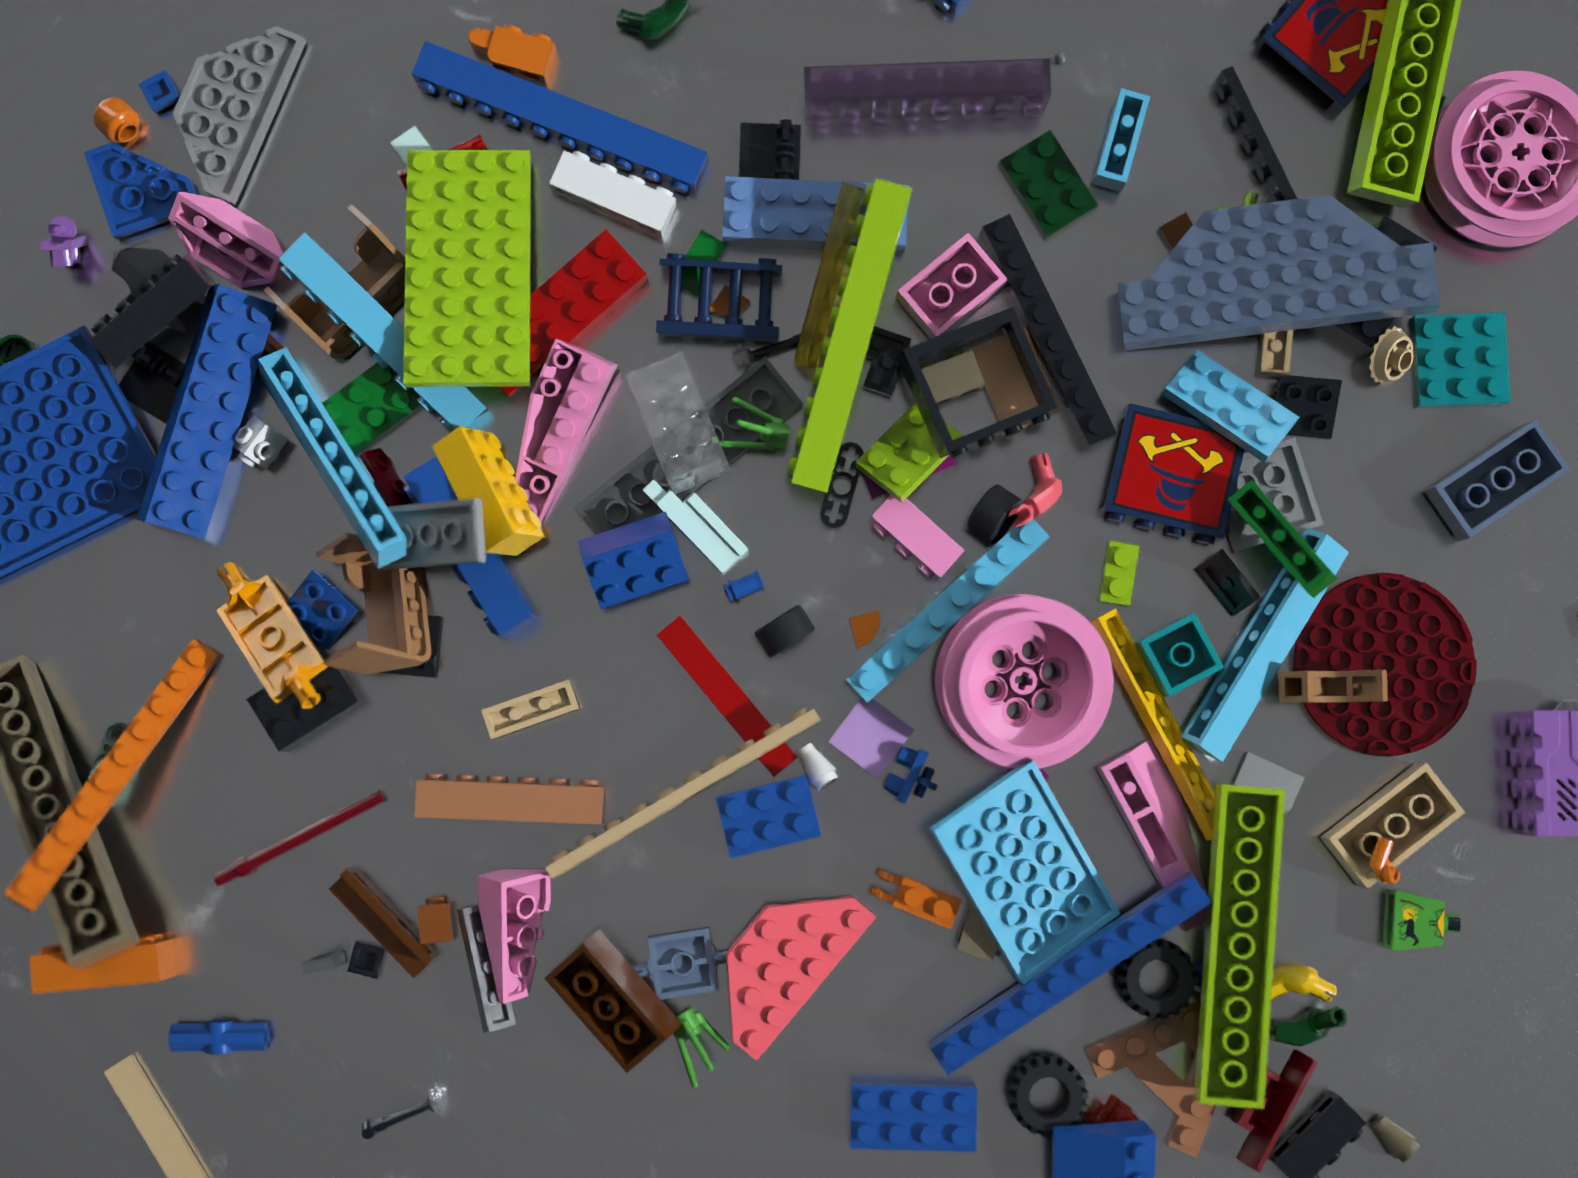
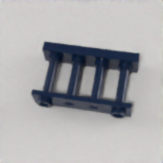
(703, 322)

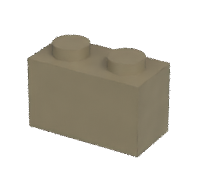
(953, 377)

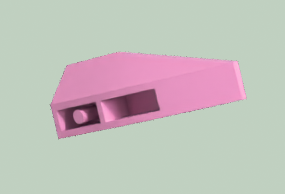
(558, 419)
(1154, 816)

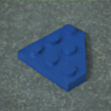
(133, 188)

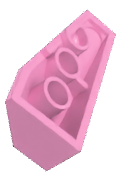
(511, 917)

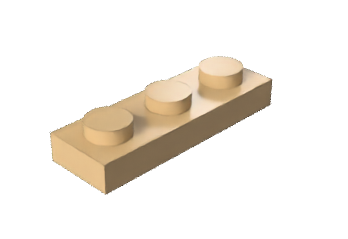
(530, 709)

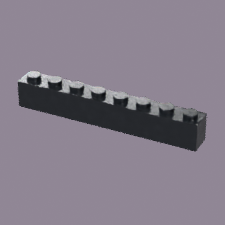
(1047, 333)

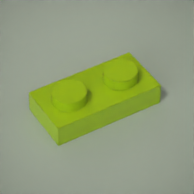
(1118, 573)

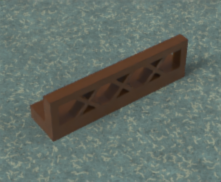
(382, 922)

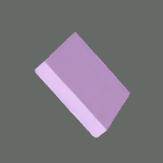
(871, 736)

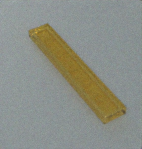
(828, 275)

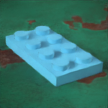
(1230, 406)

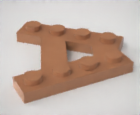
(1138, 1051)

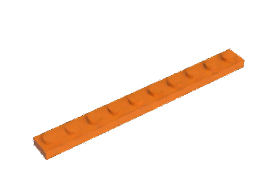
(111, 777)

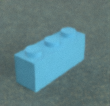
(1121, 140)

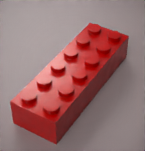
(579, 299)

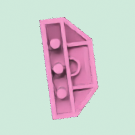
(226, 239)

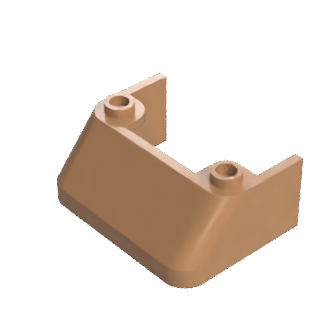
(378, 273)
(393, 611)

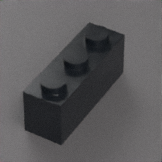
(1318, 1139)

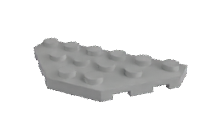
(231, 107)

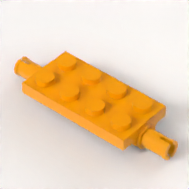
(270, 637)

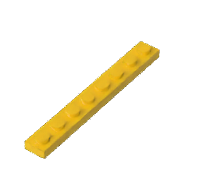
(1158, 719)

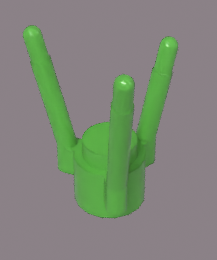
(773, 433)
(689, 1029)

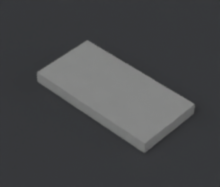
(440, 533)

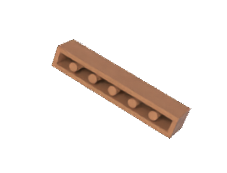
(510, 801)

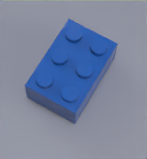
(632, 560)
(768, 816)

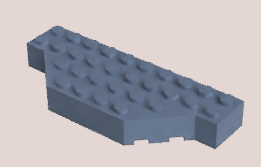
(1276, 272)

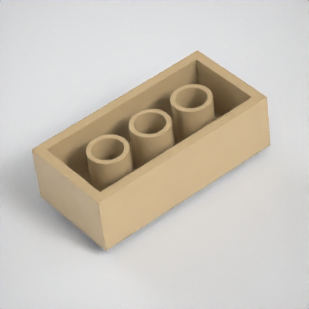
(1404, 811)

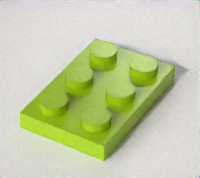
(903, 455)

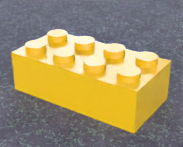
(480, 471)

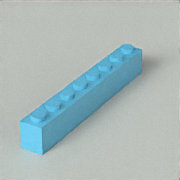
(371, 326)
(332, 458)
(946, 610)
(1258, 655)

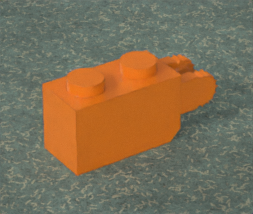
(515, 51)
(920, 899)

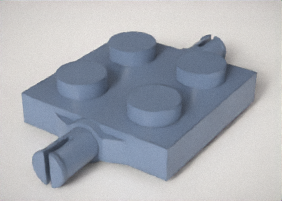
(682, 963)

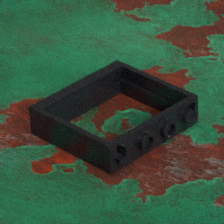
(909, 364)

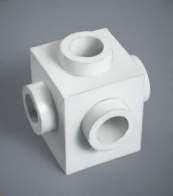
(258, 443)

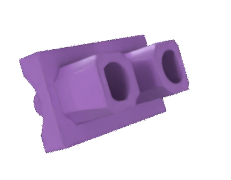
(63, 247)

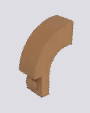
(1332, 686)

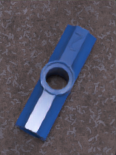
(218, 1037)

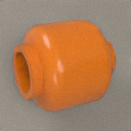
(116, 120)

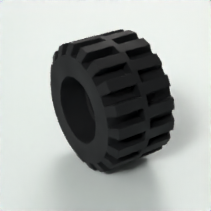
(1174, 997)
(1034, 1070)

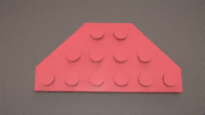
(784, 961)

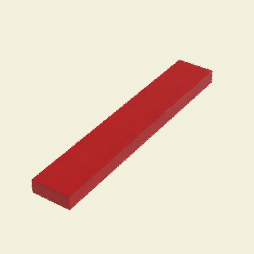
(722, 691)

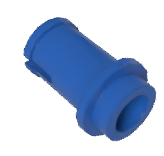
(743, 586)

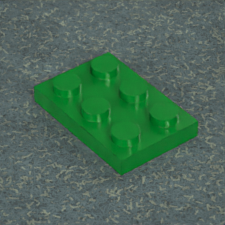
(370, 407)

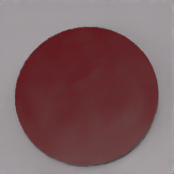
(1397, 628)

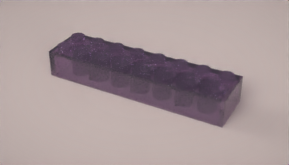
(926, 90)

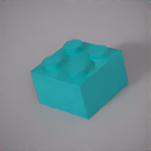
(1179, 655)

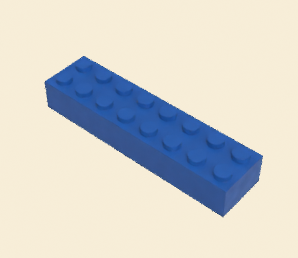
(207, 411)

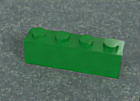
(1282, 539)

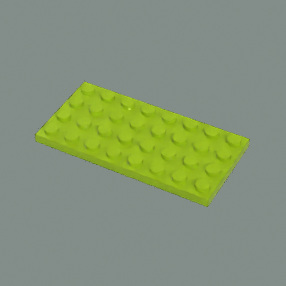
(467, 268)

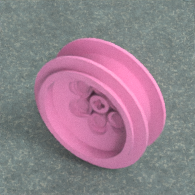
(1467, 188)
(1076, 693)

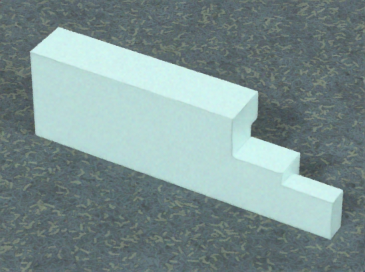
(699, 525)

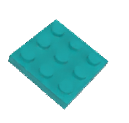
(1460, 360)

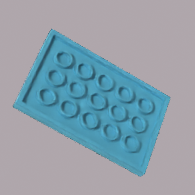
(1025, 871)

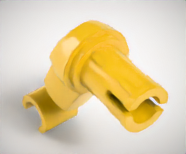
(1300, 980)

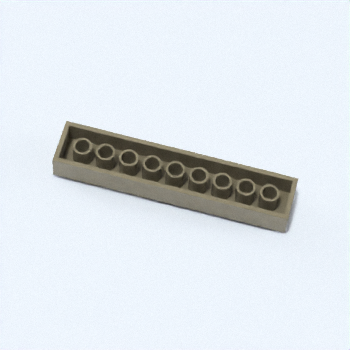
(40, 787)

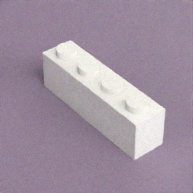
(612, 193)

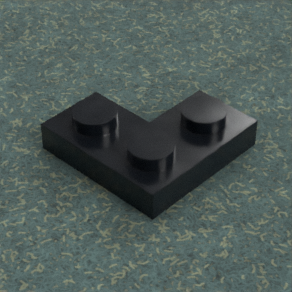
(884, 368)

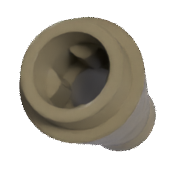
(1396, 1139)

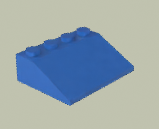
(1104, 1150)

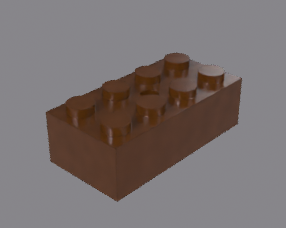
(613, 1001)

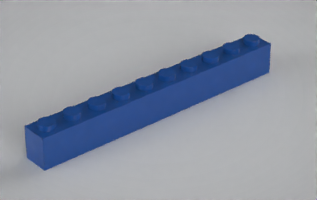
(559, 117)
(1069, 973)

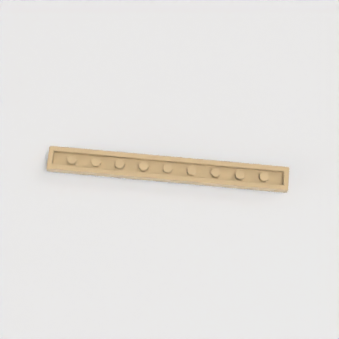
(671, 798)

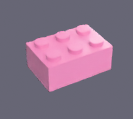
(951, 287)

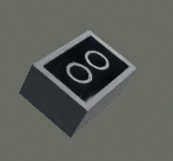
(290, 723)

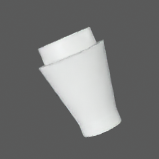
(817, 767)

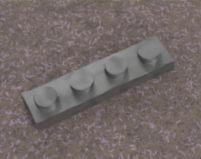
(491, 1012)

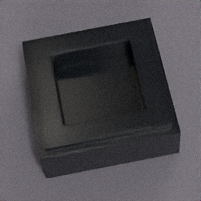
(366, 959)

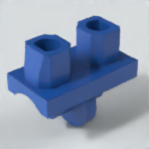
(902, 787)

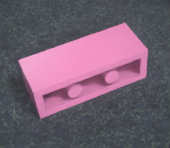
(916, 536)

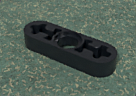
(828, 505)

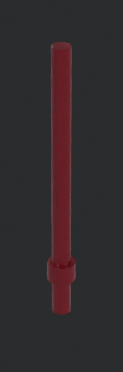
(245, 865)

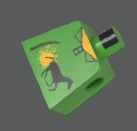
(1416, 921)

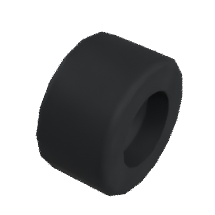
(990, 515)
(784, 631)

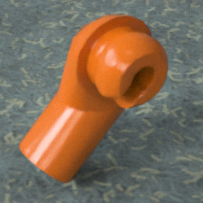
(1381, 864)

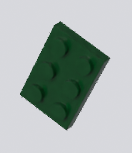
(1048, 184)

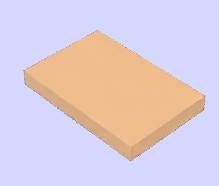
(1004, 377)

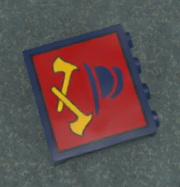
(1329, 43)
(1173, 475)

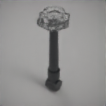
(744, 357)
(436, 1101)

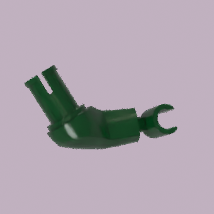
(656, 21)
(1308, 1027)

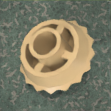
(1391, 355)

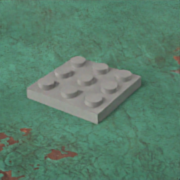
(1285, 484)

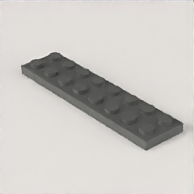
(622, 497)

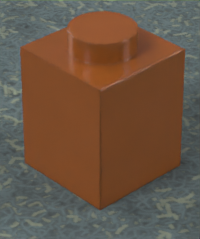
(436, 921)

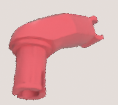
(1045, 491)

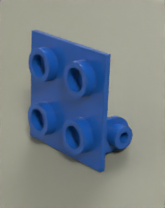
(321, 609)

